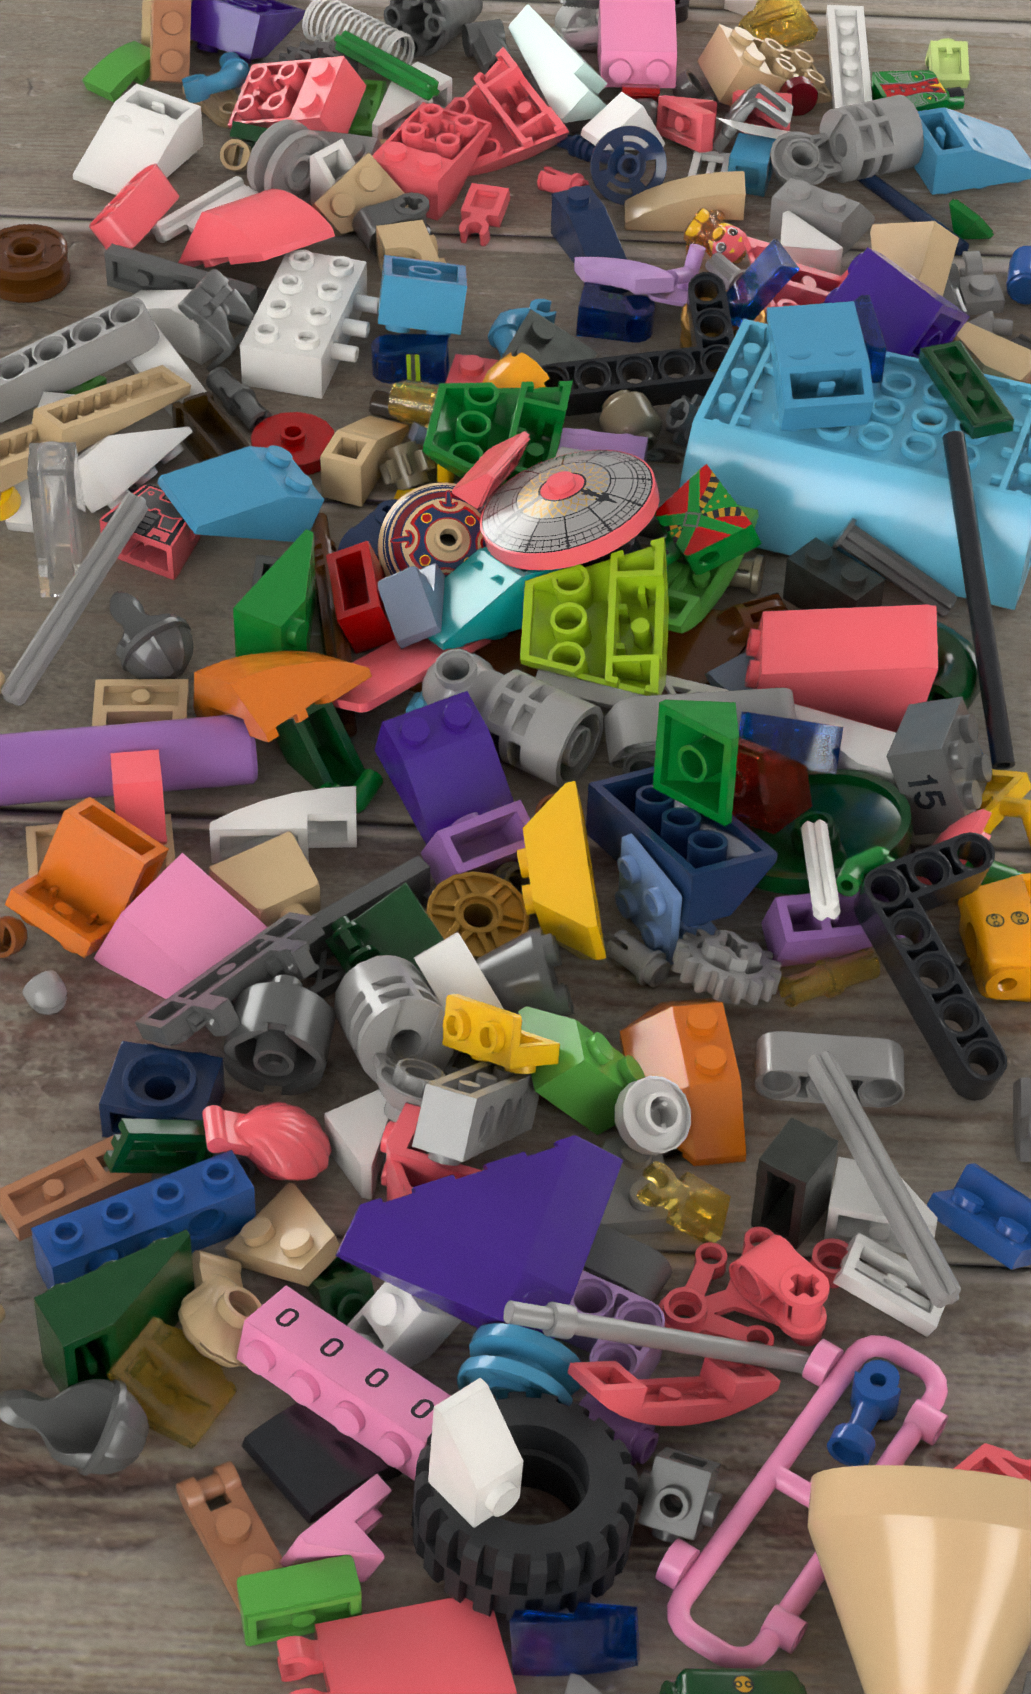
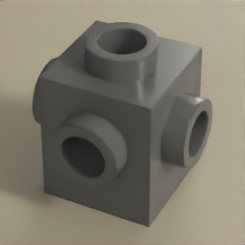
(692, 1481)

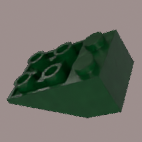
(98, 1315)

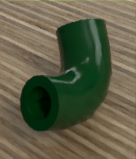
(956, 668)

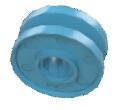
(518, 1361)

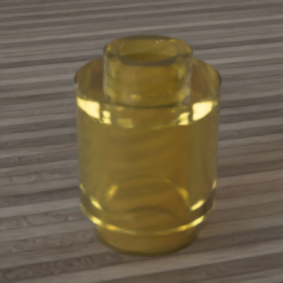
(412, 401)

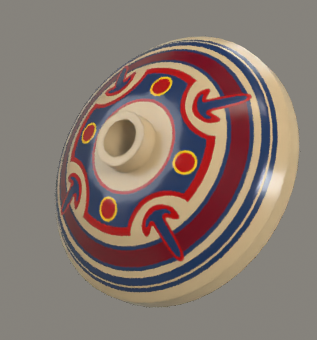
(414, 530)

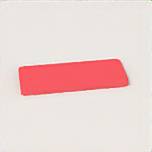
(394, 672)

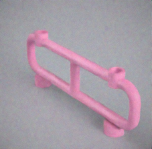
(690, 1571)

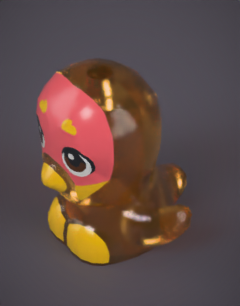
(716, 235)

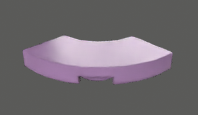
(625, 274)

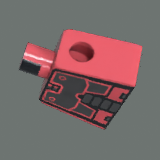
(162, 537)

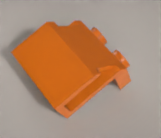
(87, 877)

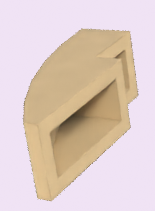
(678, 201)

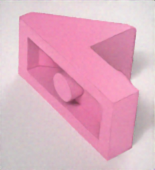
(345, 1531)

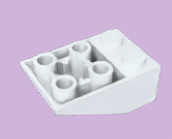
(138, 132)

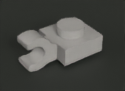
(979, 291)

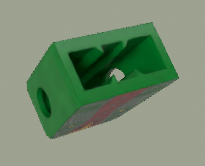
(919, 87)

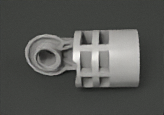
(852, 143)
(527, 718)
(393, 1028)

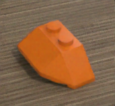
(695, 1050)

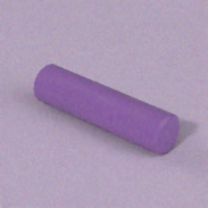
(78, 760)

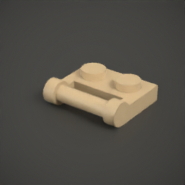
(139, 700)

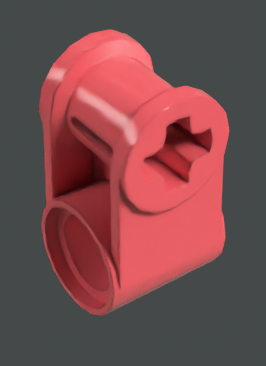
(783, 1287)

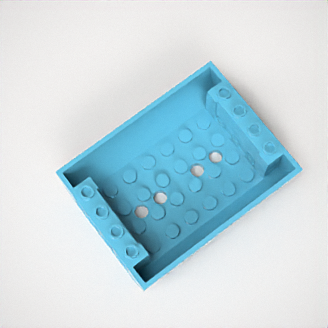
(878, 473)

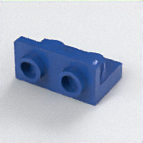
(987, 1215)

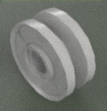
(283, 158)

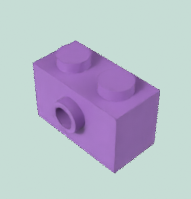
(477, 842)

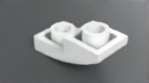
(453, 970)

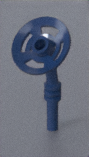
(619, 161)

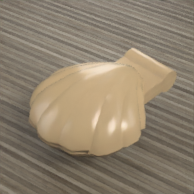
(217, 1308)

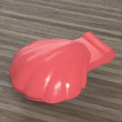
(274, 1136)

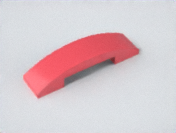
(678, 1401)

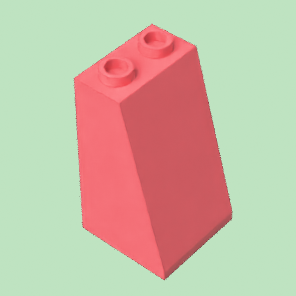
(848, 659)

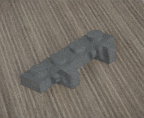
(210, 996)

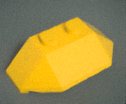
(562, 875)

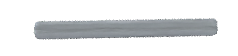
(74, 600)
(884, 1180)

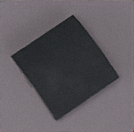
(312, 1460)

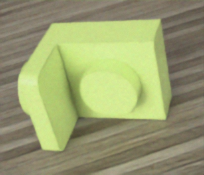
(949, 62)

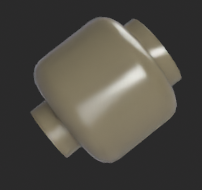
(630, 414)

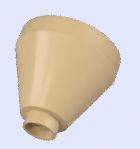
(926, 1574)

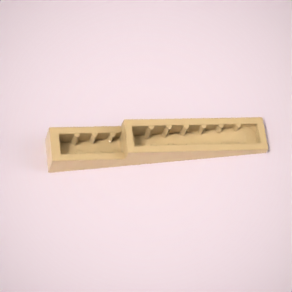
(89, 417)

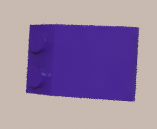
(242, 26)
(442, 763)

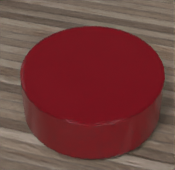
(803, 94)

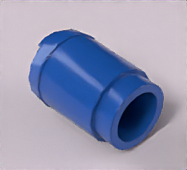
(1019, 275)

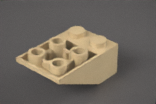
(739, 60)

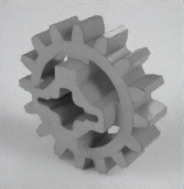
(726, 966)

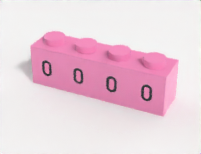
(341, 1377)

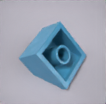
(422, 296)

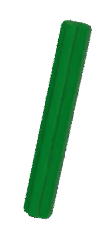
(387, 65)

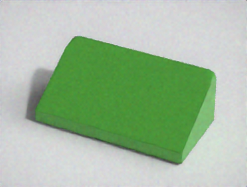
(297, 1598)

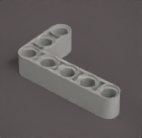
(75, 355)

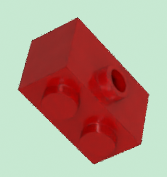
(356, 596)

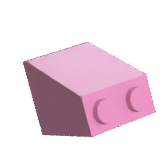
(637, 42)
(176, 930)

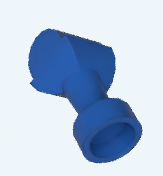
(873, 1398)

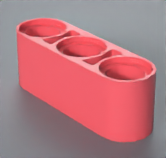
(135, 209)

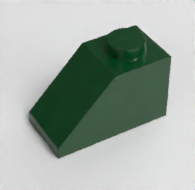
(320, 747)

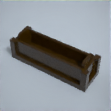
(212, 430)

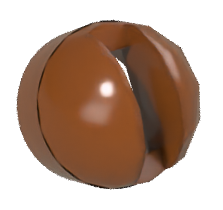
(12, 931)

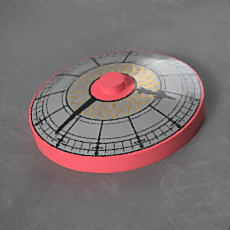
(569, 510)

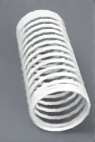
(334, 13)

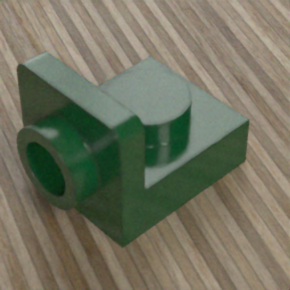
(342, 1290)

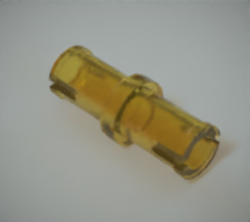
(829, 977)

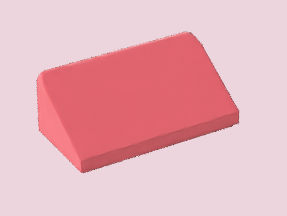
(491, 470)

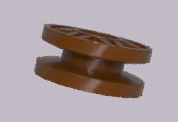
(32, 263)

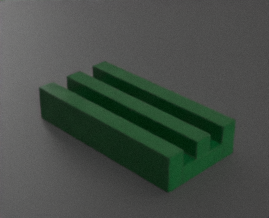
(164, 1138)

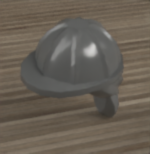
(151, 644)
(86, 1426)

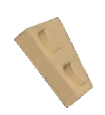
(359, 187)
(286, 1240)

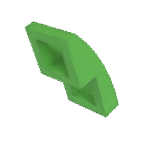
(118, 71)

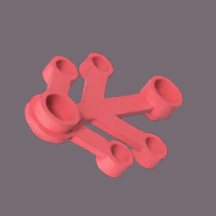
(707, 1310)

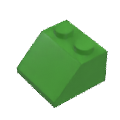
(587, 1072)

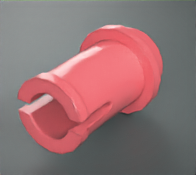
(558, 181)

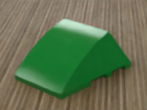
(477, 416)

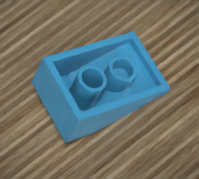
(245, 495)

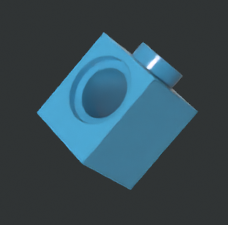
(752, 156)

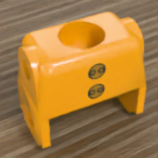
(998, 937)

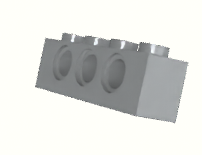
(474, 1112)

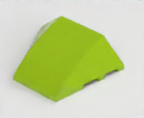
(602, 621)

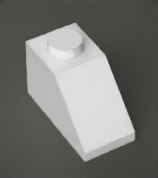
(857, 1210)
(474, 1455)

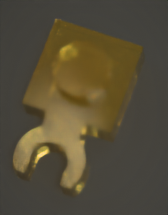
(691, 1202)

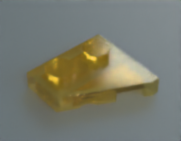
(781, 21)

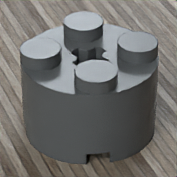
(280, 1037)

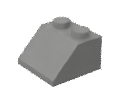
(826, 211)

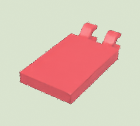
(403, 1651)

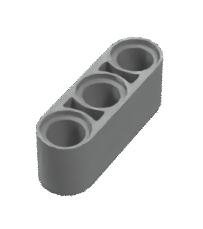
(870, 1065)

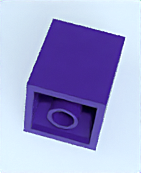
(905, 308)

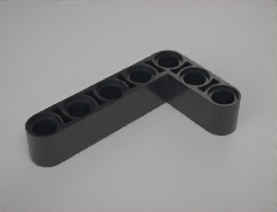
(656, 366)
(930, 958)

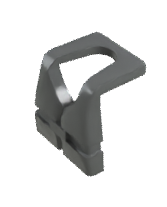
(743, 107)
(211, 307)

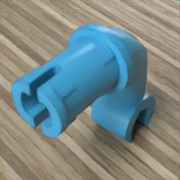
(231, 76)
(509, 321)

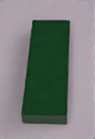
(966, 390)

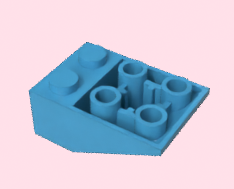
(968, 153)
(819, 366)

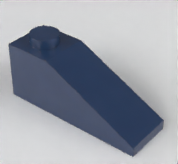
(584, 227)

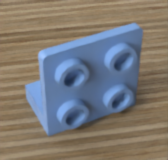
(651, 899)

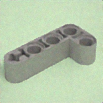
(633, 721)

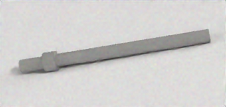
(564, 1321)

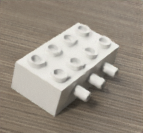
(307, 324)

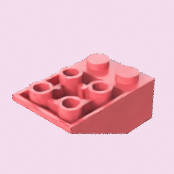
(312, 91)
(433, 154)

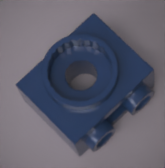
(159, 1085)

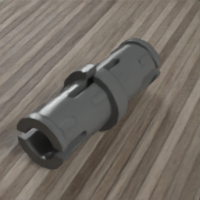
(237, 398)

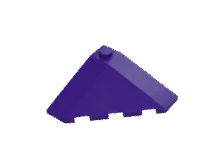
(490, 1235)

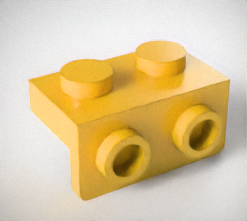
(495, 1036)

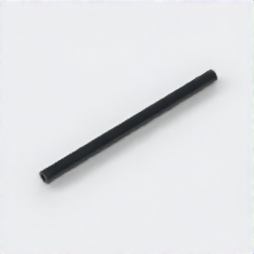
(978, 601)

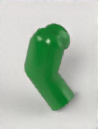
(858, 866)

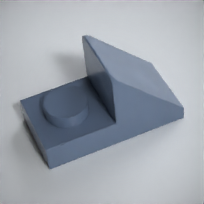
(414, 603)

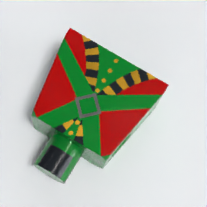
(704, 524)

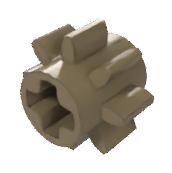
(406, 466)

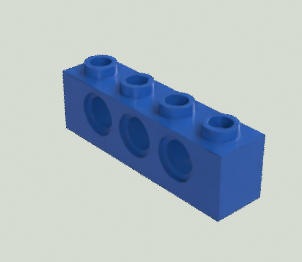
(205, 1198)

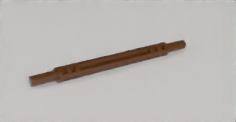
(333, 638)

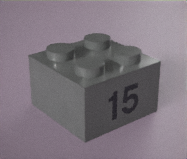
(939, 763)

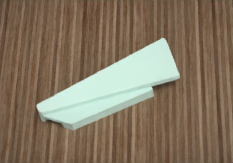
(559, 70)

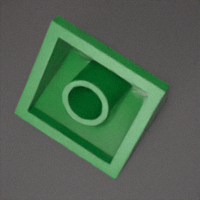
(698, 755)

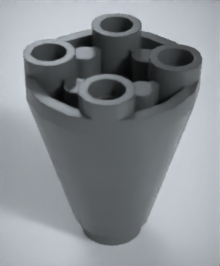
(431, 21)
(525, 974)

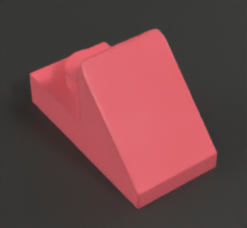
(687, 121)

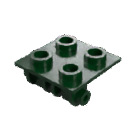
(390, 927)

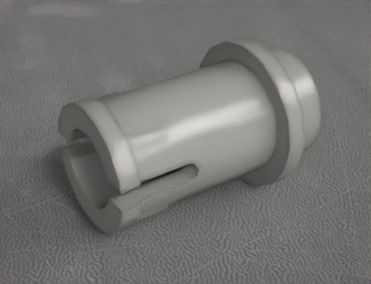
(643, 962)

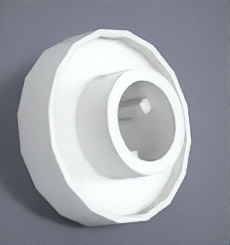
(652, 1115)

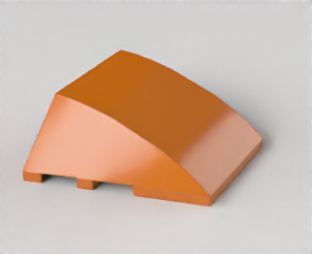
(273, 687)

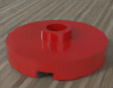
(299, 434)

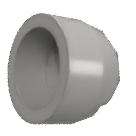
(46, 993)

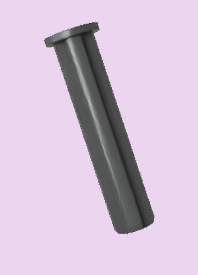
(894, 568)

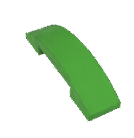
(695, 595)

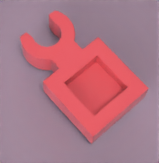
(483, 208)

